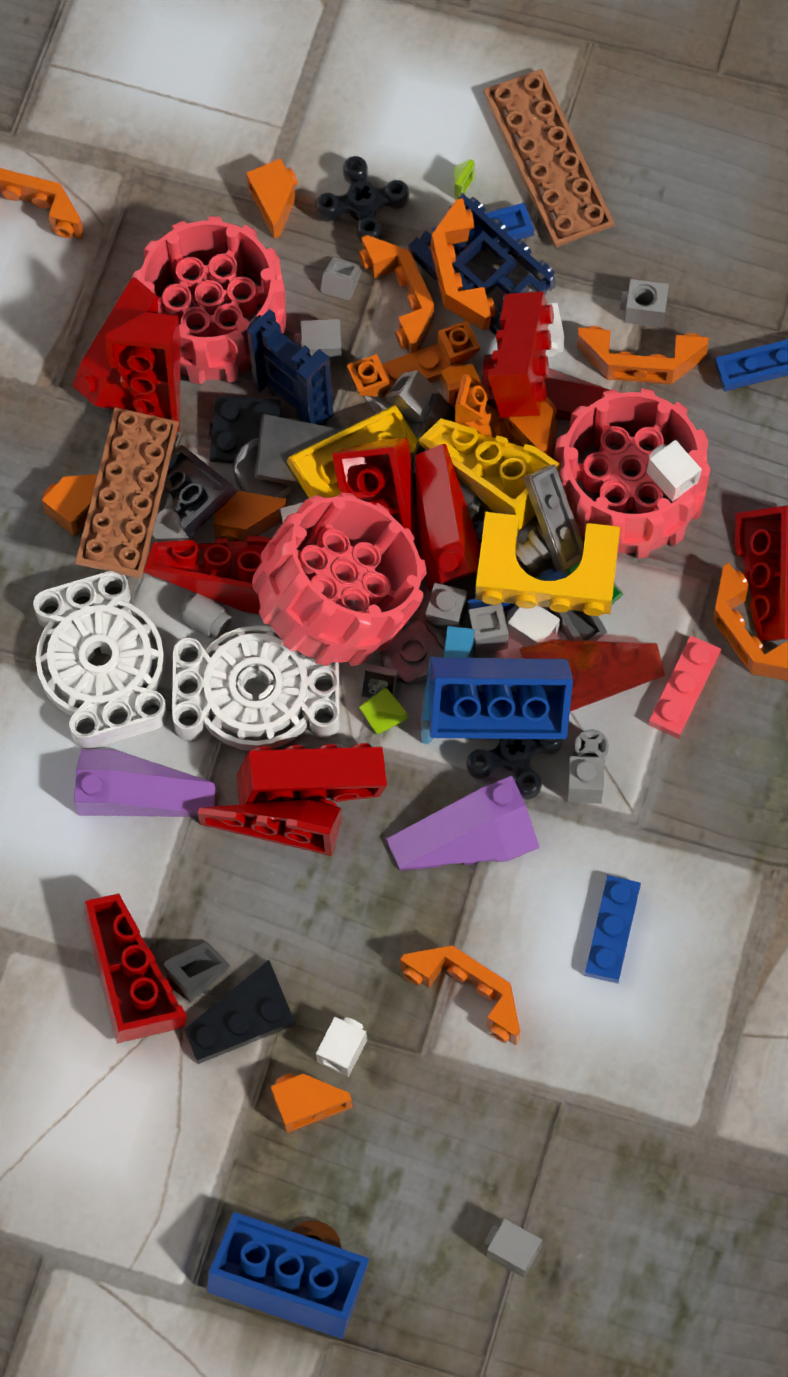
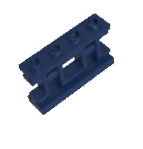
(500, 246)
(290, 370)

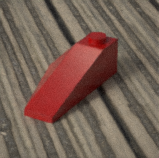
(95, 376)

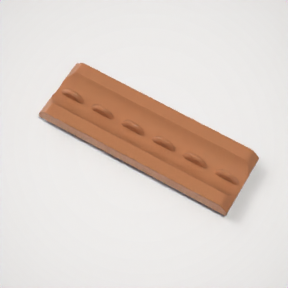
(548, 158)
(127, 493)

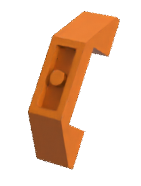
(44, 194)
(387, 258)
(470, 303)
(454, 346)
(625, 366)
(474, 412)
(732, 626)
(427, 964)

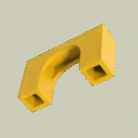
(584, 590)

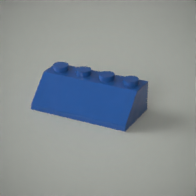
(499, 698)
(287, 1275)

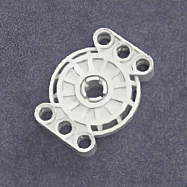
(226, 671)
(104, 691)

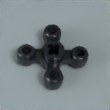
(362, 199)
(517, 763)

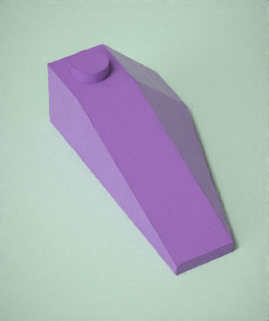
(127, 785)
(474, 829)

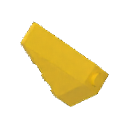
(490, 466)

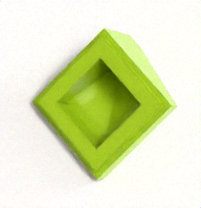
(463, 177)
(383, 711)

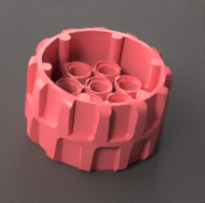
(206, 251)
(652, 423)
(344, 585)

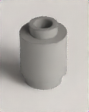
(205, 615)

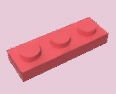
(684, 687)

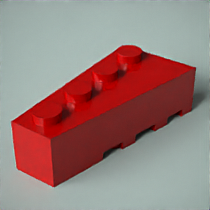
(521, 354)
(311, 774)
(132, 983)

